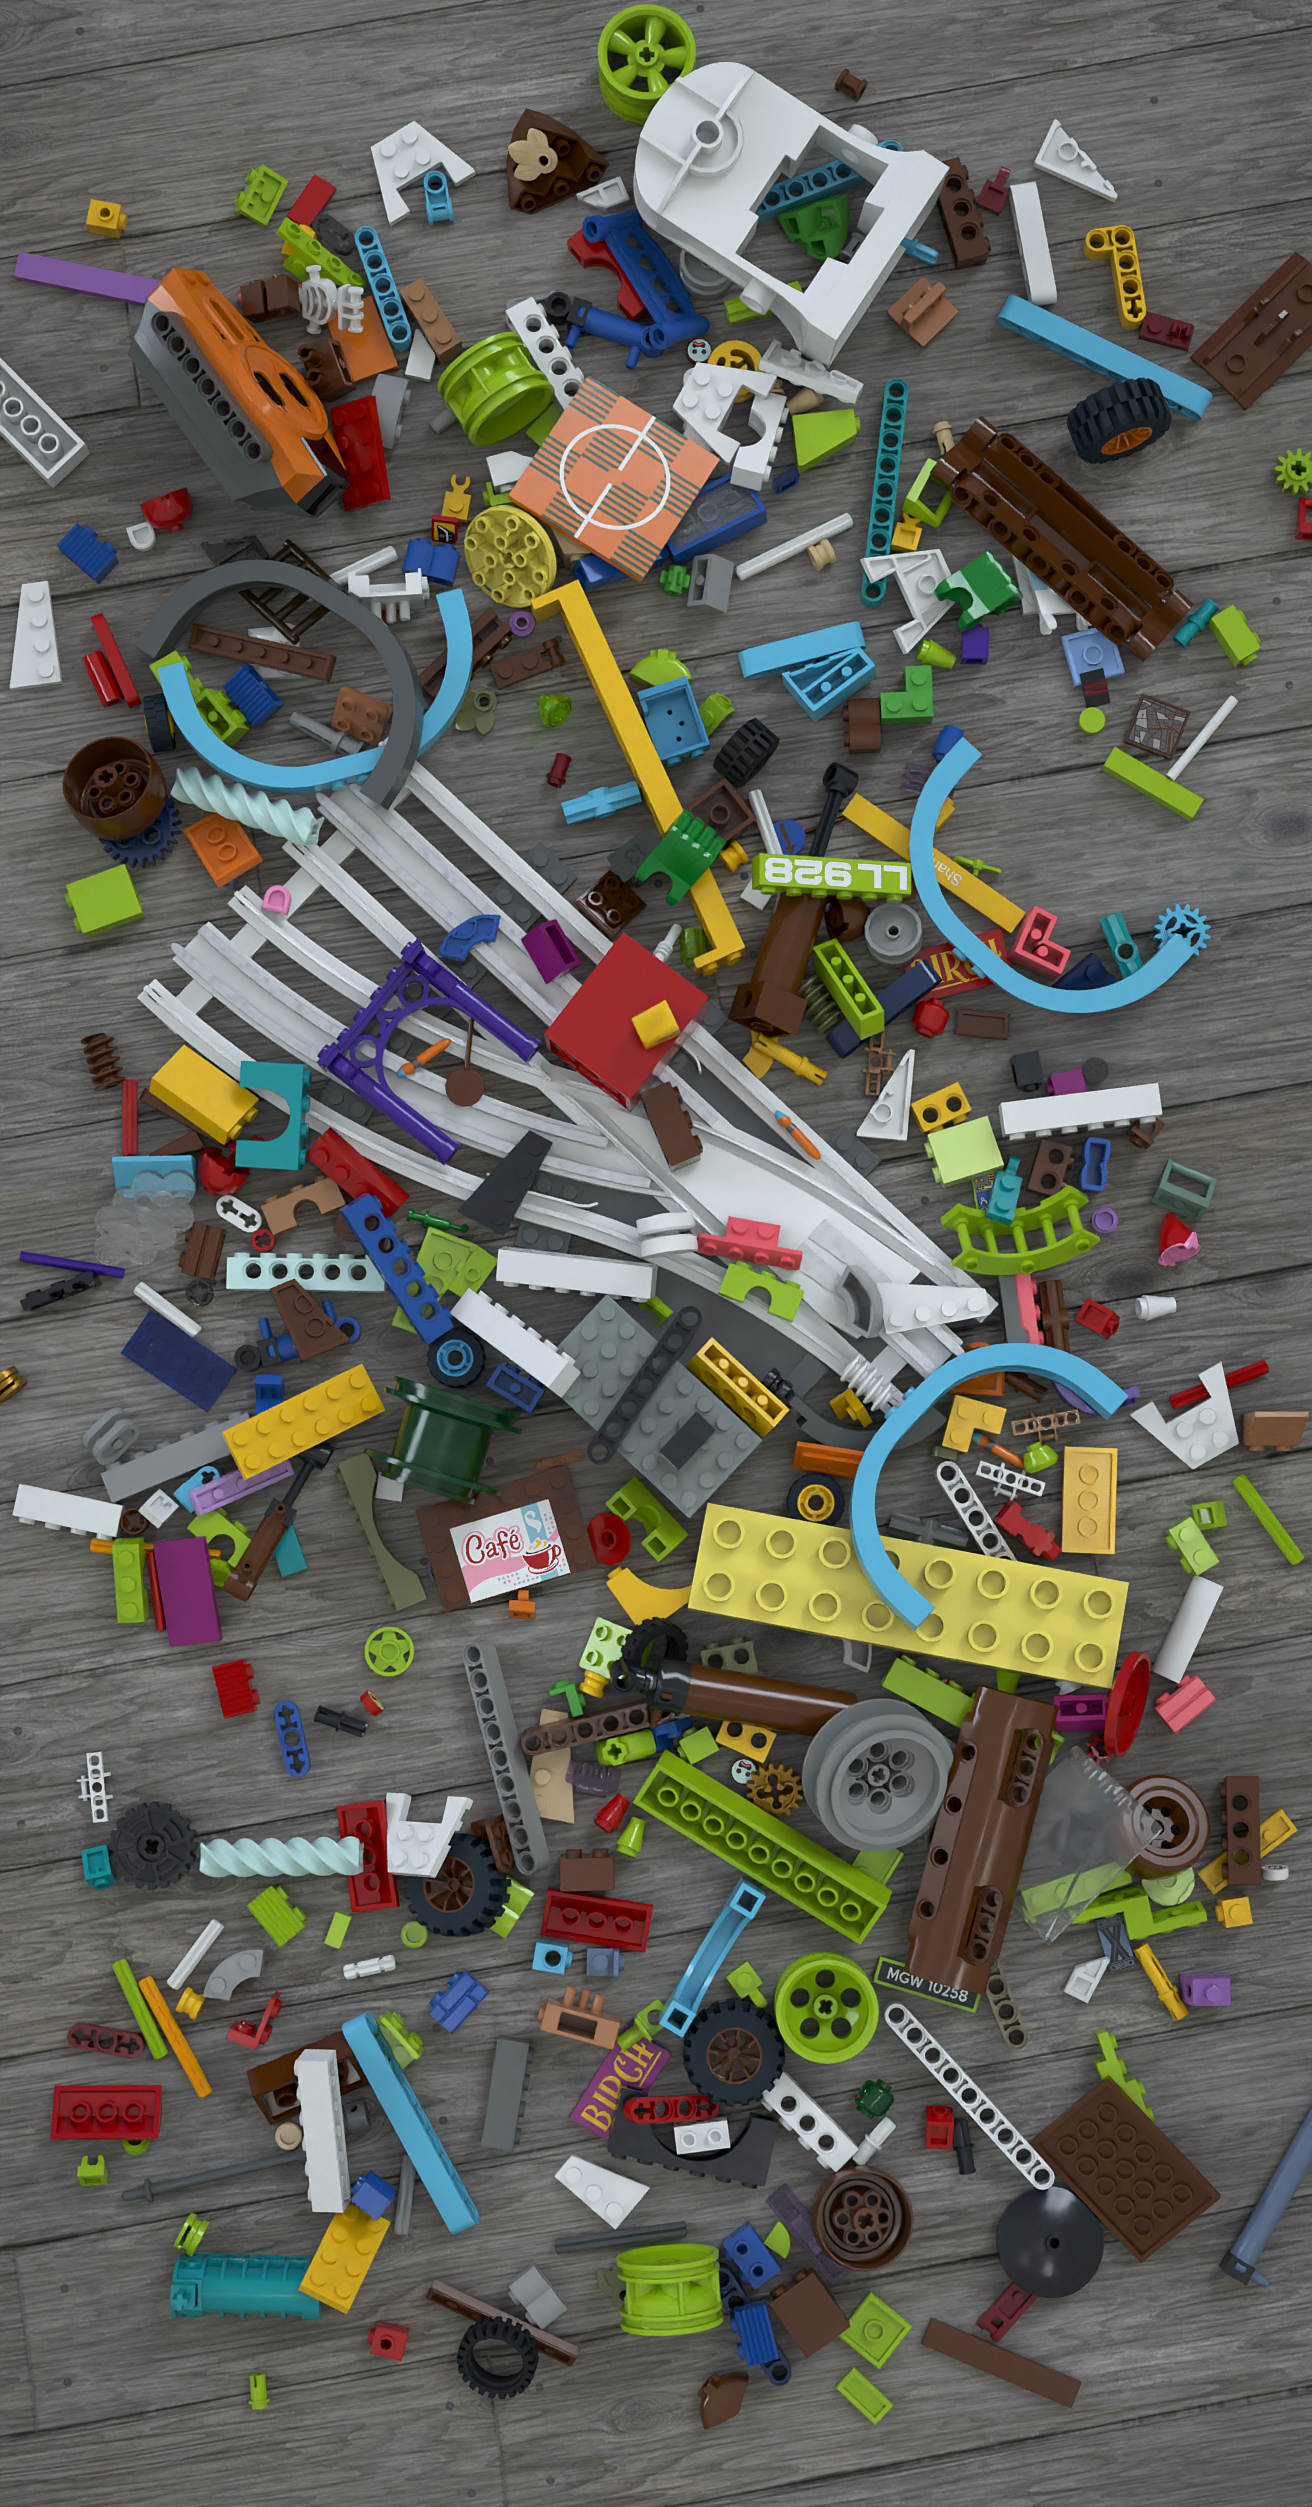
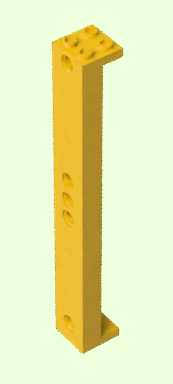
(643, 761)

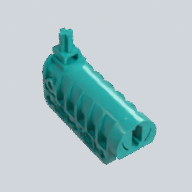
(241, 2286)

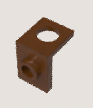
(1140, 1139)

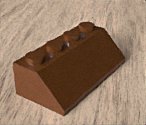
(276, 2085)

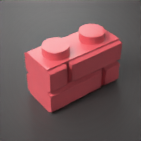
(1183, 1703)

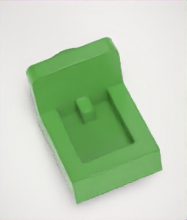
(575, 1699)

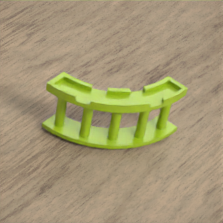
(1060, 1205)

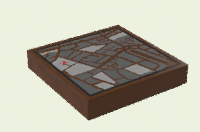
(1157, 727)

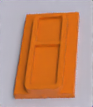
(826, 1459)

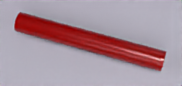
(159, 1616)

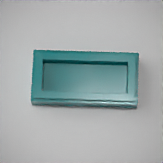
(290, 1554)

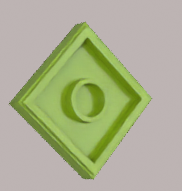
(875, 2330)

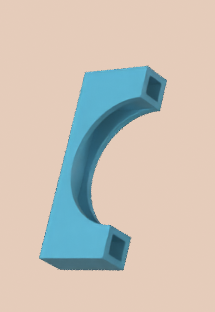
(728, 1925)

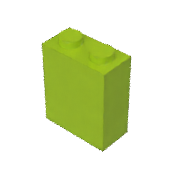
(104, 901)

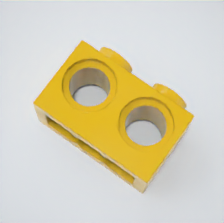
(937, 1103)
(742, 1742)

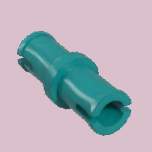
(1195, 623)

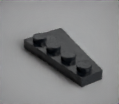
(504, 1190)

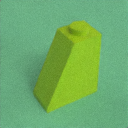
(822, 435)

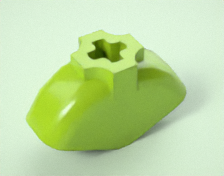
(659, 669)
(625, 1747)

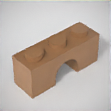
(431, 319)
(281, 1211)

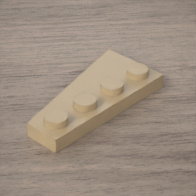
(548, 1775)

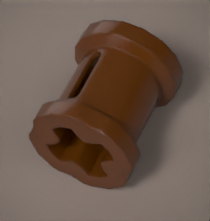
(851, 85)

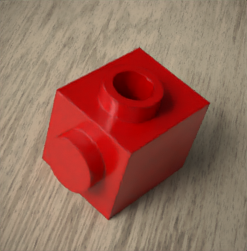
(388, 2340)

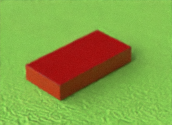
(311, 201)

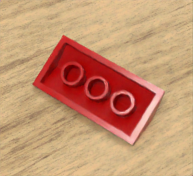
(374, 1886)
(596, 1919)
(106, 2112)

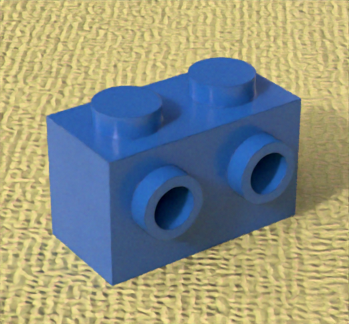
(516, 1388)
(750, 2255)

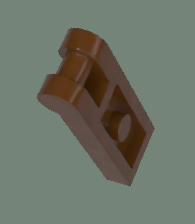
(526, 664)

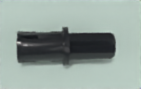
(340, 1721)
(963, 2147)

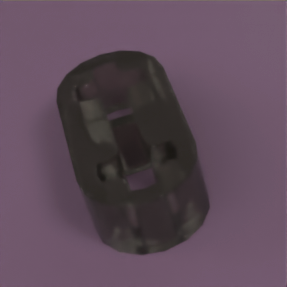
(330, 238)

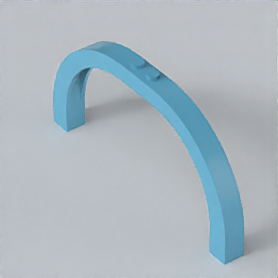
(340, 771)
(985, 961)
(1030, 1358)

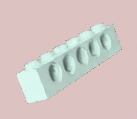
(241, 1262)

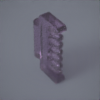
(591, 1785)

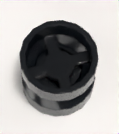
(772, 1379)

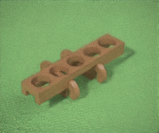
(877, 1070)
(1054, 1424)

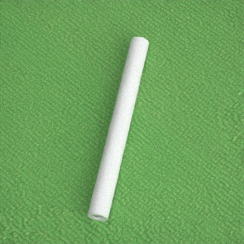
(1201, 739)

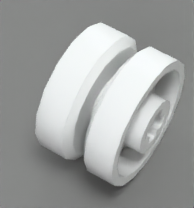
(666, 1232)

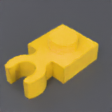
(457, 502)
(906, 535)

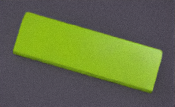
(1152, 784)

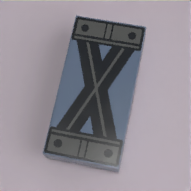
(1115, 1943)

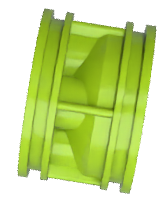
(495, 389)
(825, 2045)
(670, 2289)

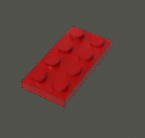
(361, 448)

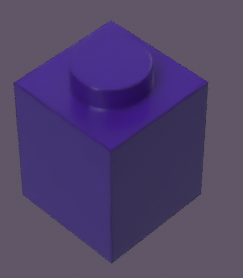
(975, 645)

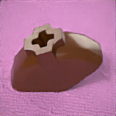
(721, 2397)

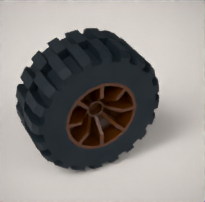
(463, 1893)
(733, 2052)

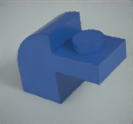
(269, 1392)

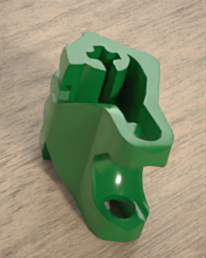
(980, 589)
(682, 854)

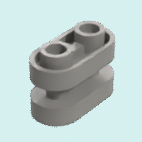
(111, 1436)

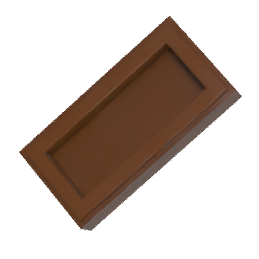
(982, 1024)

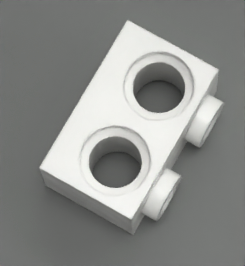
(701, 2135)

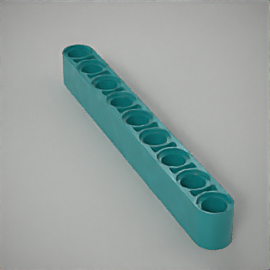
(886, 481)

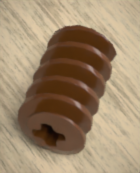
(102, 1061)

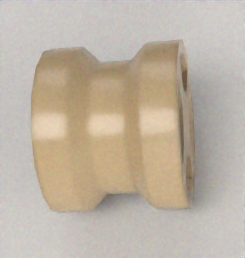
(821, 554)

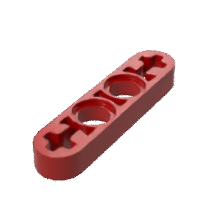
(116, 660)
(671, 2108)

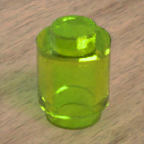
(691, 945)

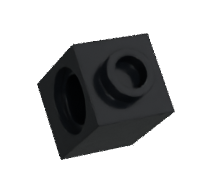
(1027, 1071)

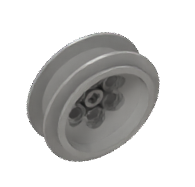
(901, 1806)

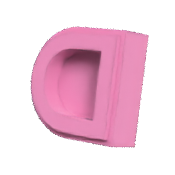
(277, 900)

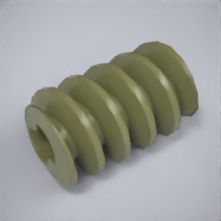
(819, 1006)

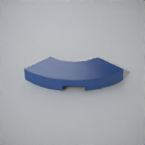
(468, 935)

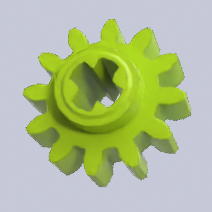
(1289, 477)

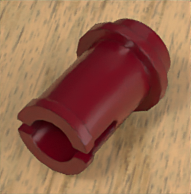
(558, 770)

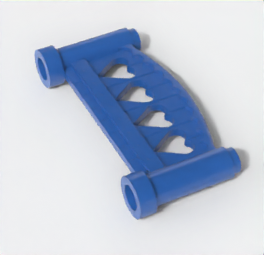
(669, 326)

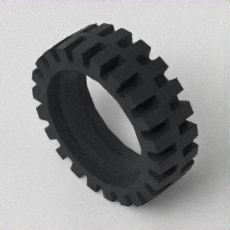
(494, 2383)

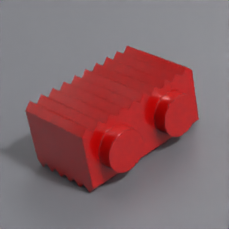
(235, 1688)

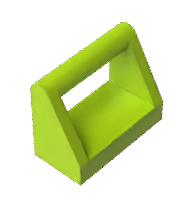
(916, 508)

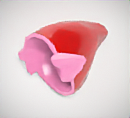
(1176, 1241)

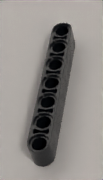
(646, 1372)

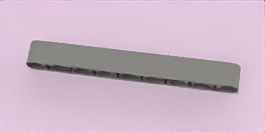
(514, 1767)

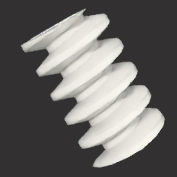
(867, 1383)

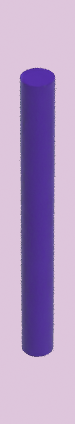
(72, 1264)

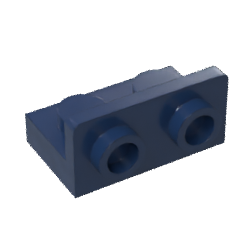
(1085, 976)

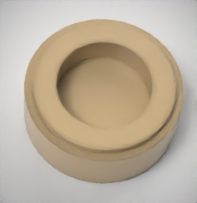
(288, 2135)

